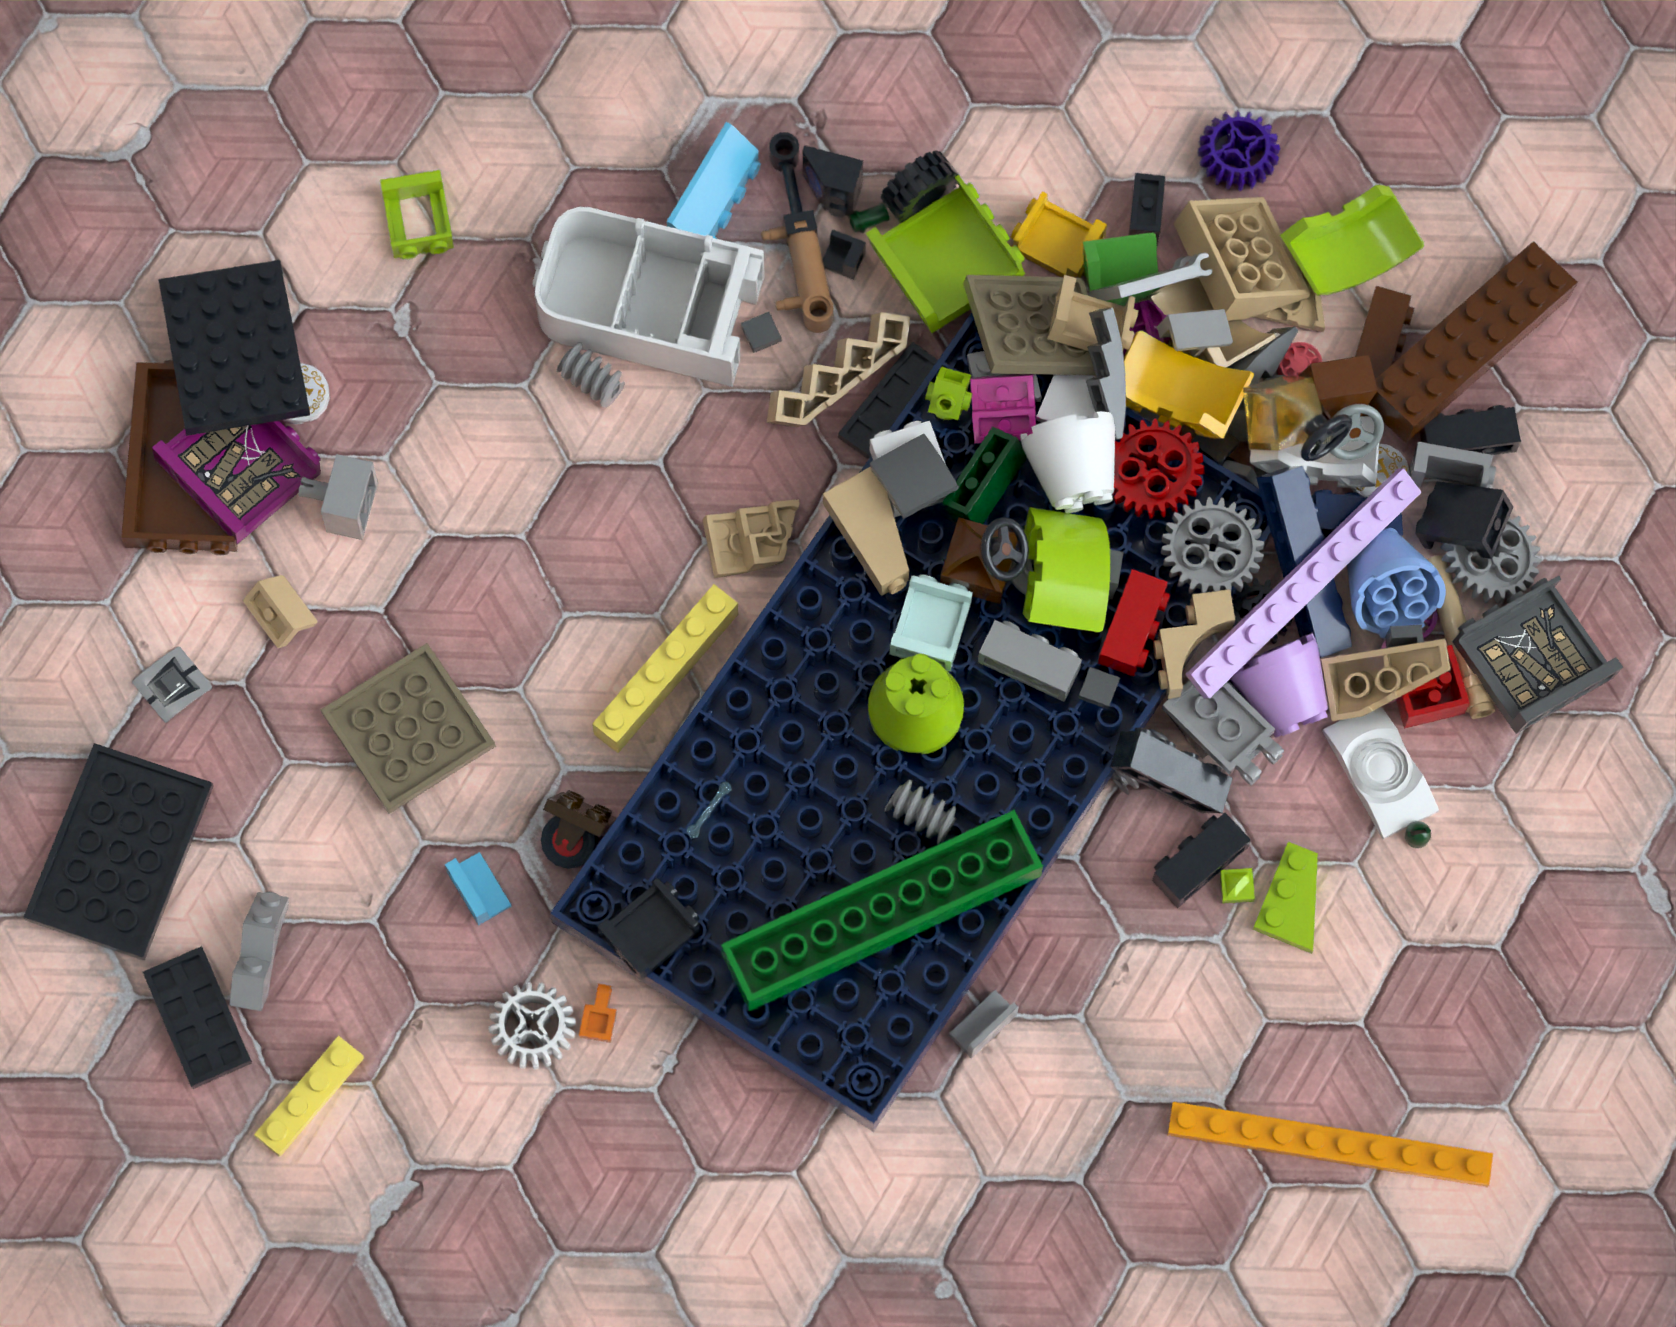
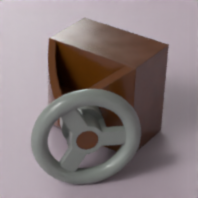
(1347, 389)

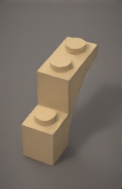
(1209, 615)

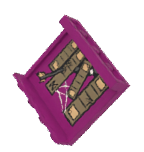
(239, 472)

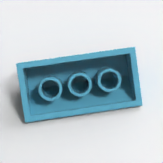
(717, 184)

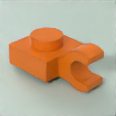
(598, 1019)

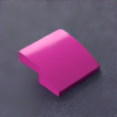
(1003, 403)

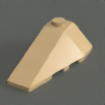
(1375, 677)

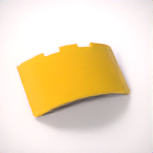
(1182, 387)

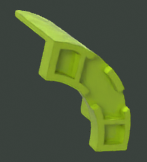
(1354, 244)
(1069, 570)

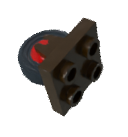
(574, 830)

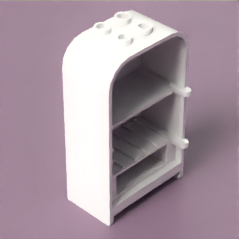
(646, 292)

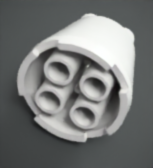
(1074, 459)

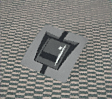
(171, 683)

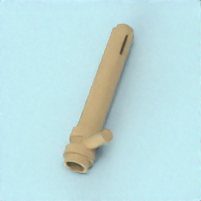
(1451, 617)

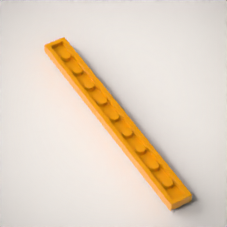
(1330, 1144)

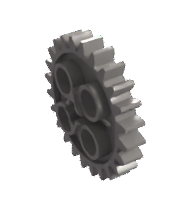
(1217, 521)
(1490, 579)

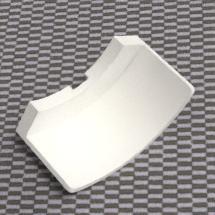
(1347, 473)

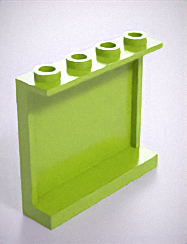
(942, 246)

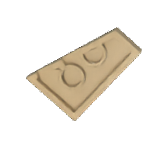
(1303, 313)

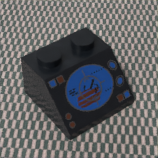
(833, 179)

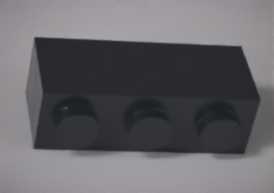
(1481, 431)
(1200, 859)

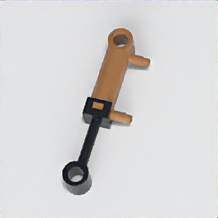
(803, 243)

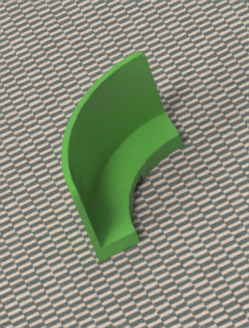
(1120, 260)

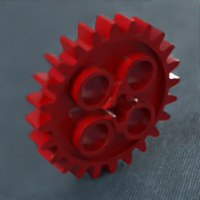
(1169, 447)

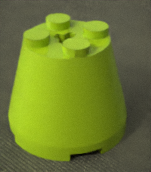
(916, 705)

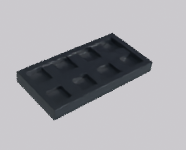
(887, 399)
(197, 1017)

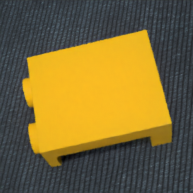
(1055, 237)

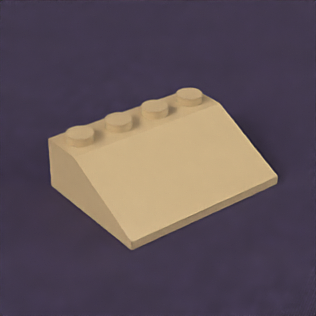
(1245, 254)

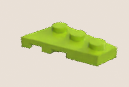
(1291, 900)

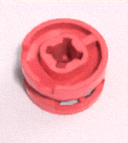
(1298, 359)

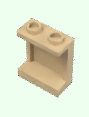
(1072, 321)

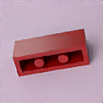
(1134, 623)

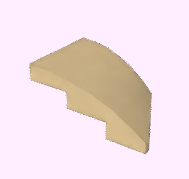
(749, 537)

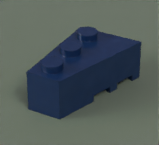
(1336, 508)

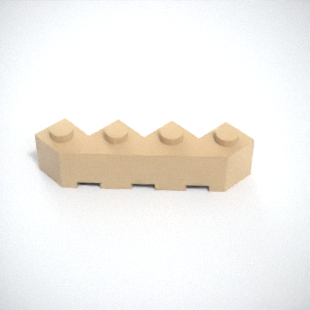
(853, 364)

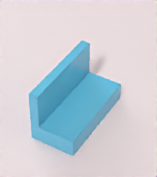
(478, 887)

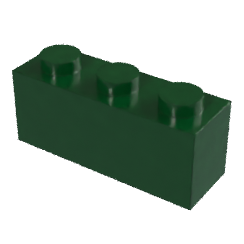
(986, 477)

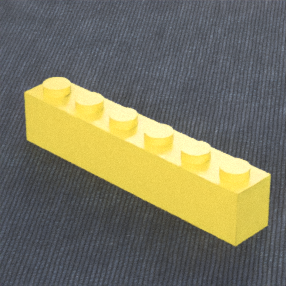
(665, 668)

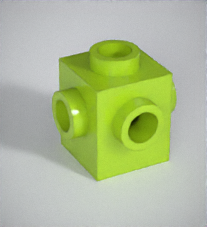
(949, 394)

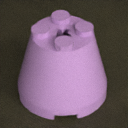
(1285, 685)

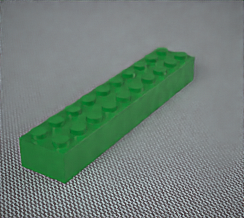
(881, 910)

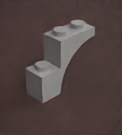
(258, 949)

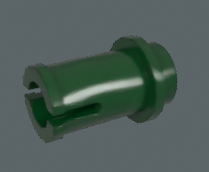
(867, 218)

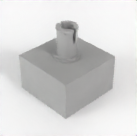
(346, 497)

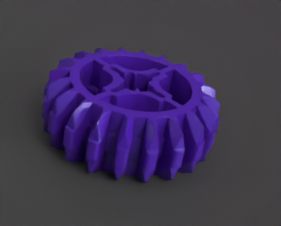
(1218, 161)

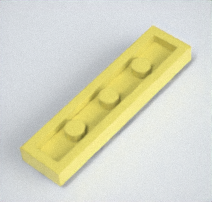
(309, 1096)

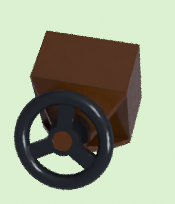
(983, 557)

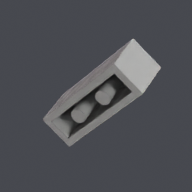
(1030, 659)

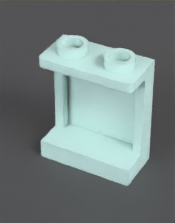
(931, 620)

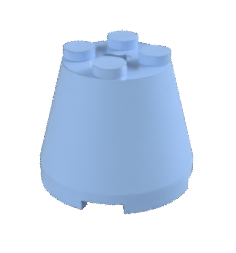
(1393, 584)

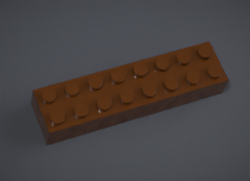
(1470, 341)

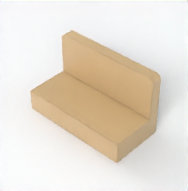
(279, 609)

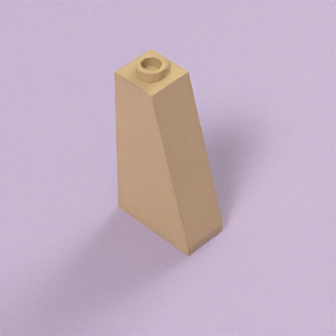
(868, 525)

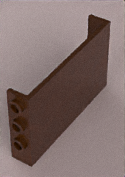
(156, 508)

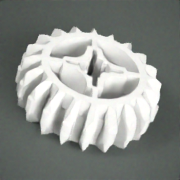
(542, 1015)

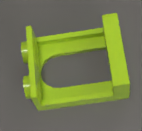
(410, 187)

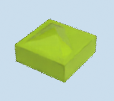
(1237, 885)

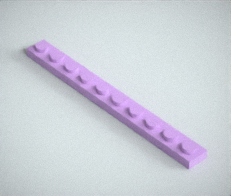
(1303, 583)

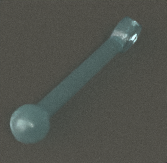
(694, 830)

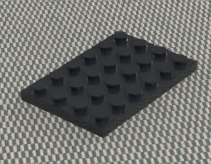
(233, 347)
(118, 851)

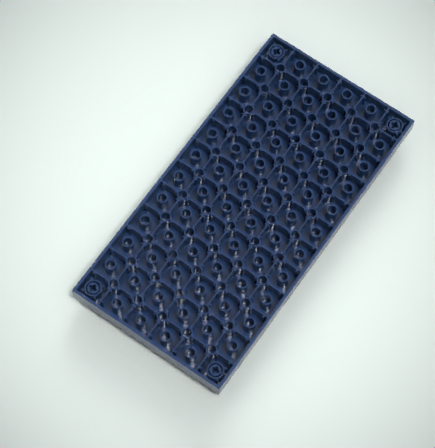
(815, 780)

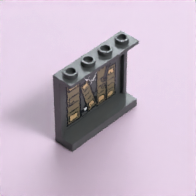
(1533, 655)

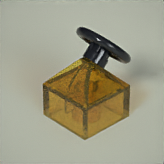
(1288, 414)

